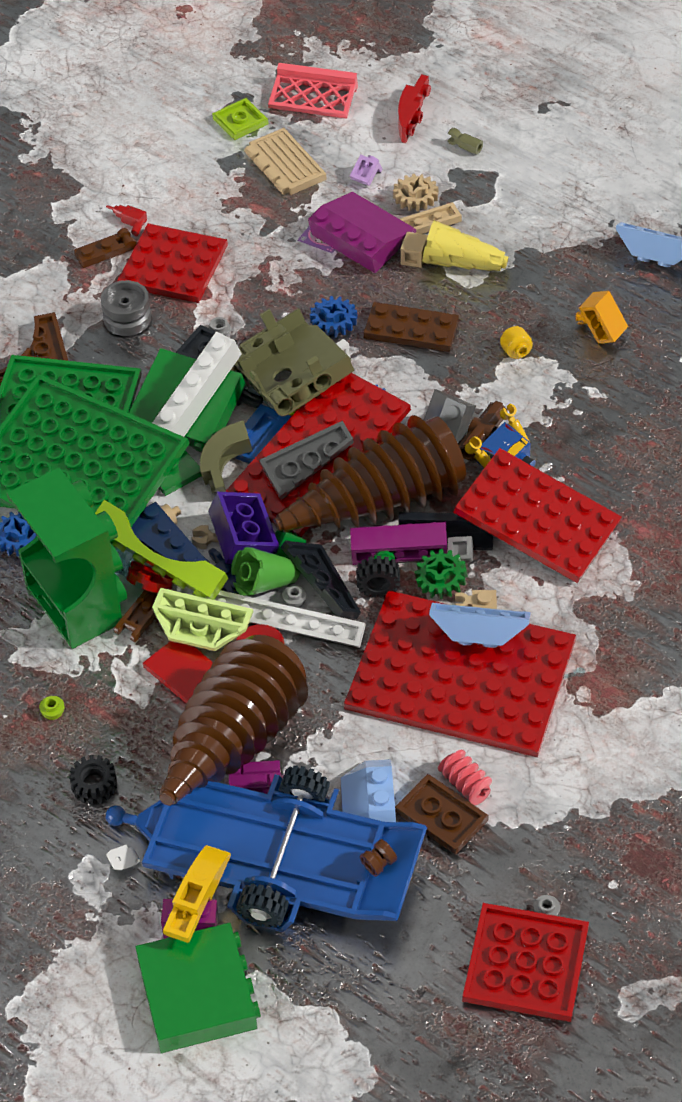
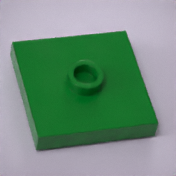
(182, 473)

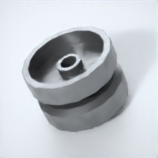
(125, 308)

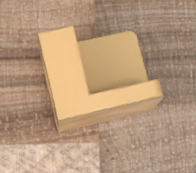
(413, 249)

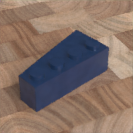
(163, 536)

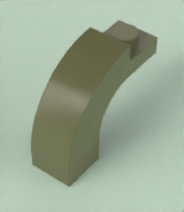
(219, 450)

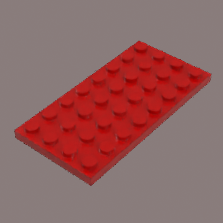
(352, 400)

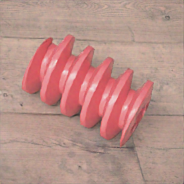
(466, 776)

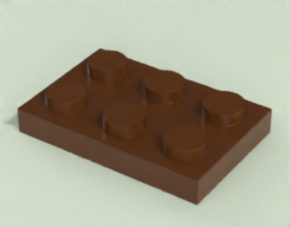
(444, 812)

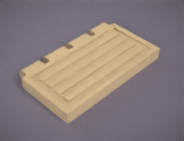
(285, 162)

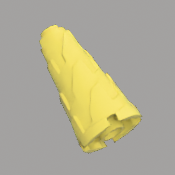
(450, 248)

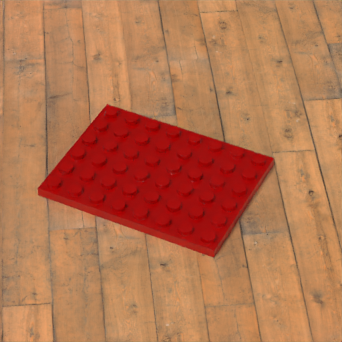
(459, 690)

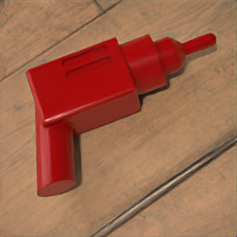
(130, 216)

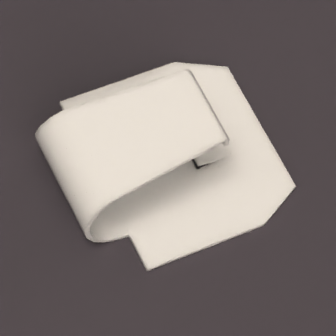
(123, 857)

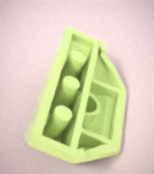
(199, 620)

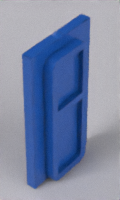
(261, 429)

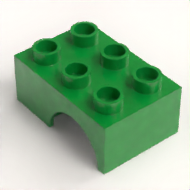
(71, 558)

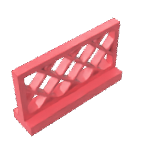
(315, 78)

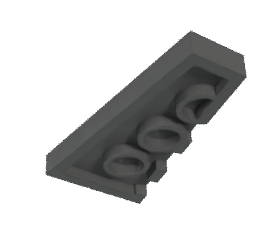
(301, 460)

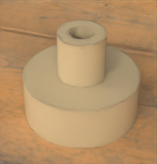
(172, 513)

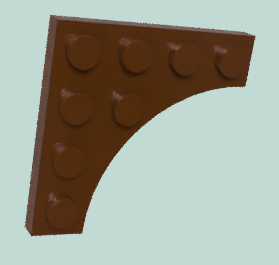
(46, 340)

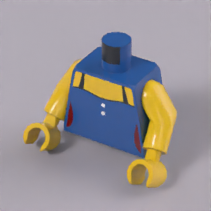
(508, 437)

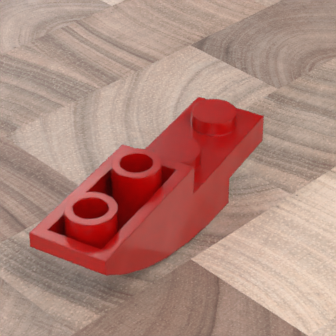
(410, 107)

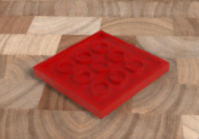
(174, 262)
(526, 962)

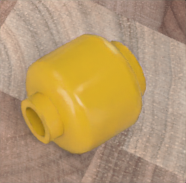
(516, 342)

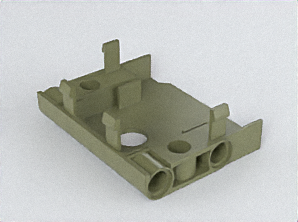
(295, 347)

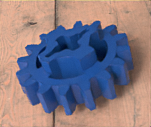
(334, 316)
(14, 533)

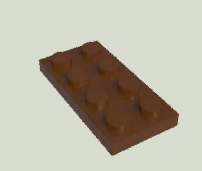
(411, 326)

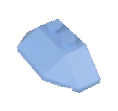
(651, 244)
(478, 624)
(369, 791)

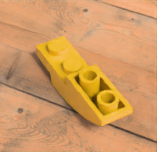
(195, 892)

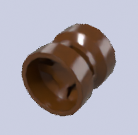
(378, 857)

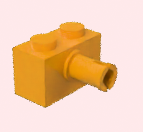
(602, 317)

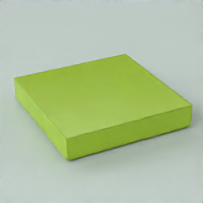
(240, 118)

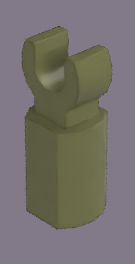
(465, 141)

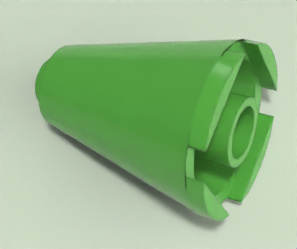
(261, 571)

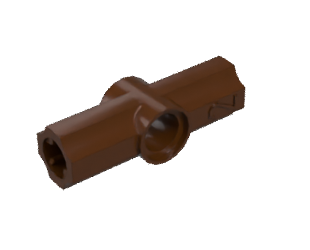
(482, 426)

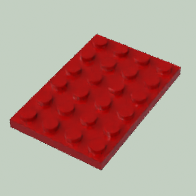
(538, 515)

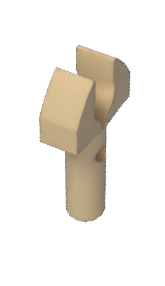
(207, 537)

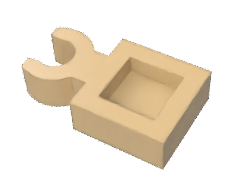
(479, 599)

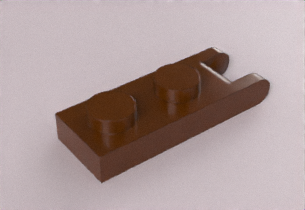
(138, 616)

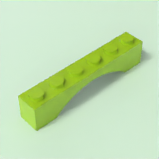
(198, 576)

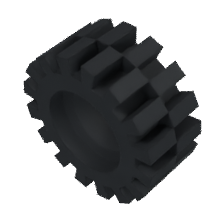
(378, 576)
(93, 767)

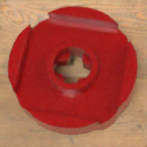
(147, 577)

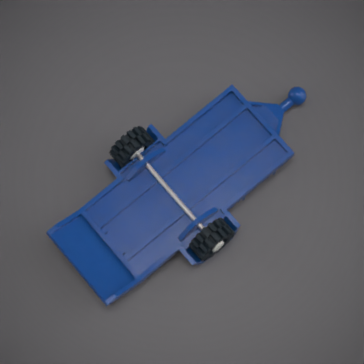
(282, 855)

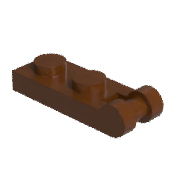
(105, 248)

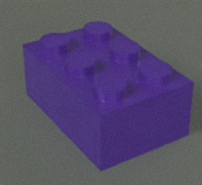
(241, 522)

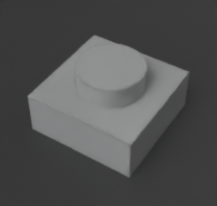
(462, 546)

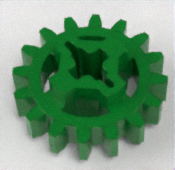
(441, 573)

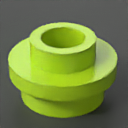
(52, 712)

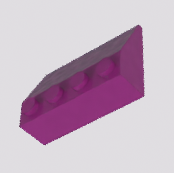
(359, 230)

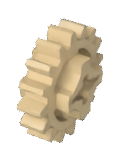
(415, 192)

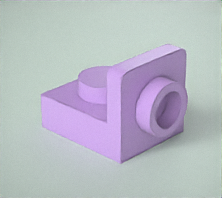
(365, 169)

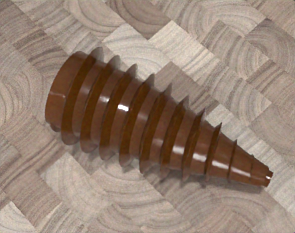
(385, 475)
(234, 713)

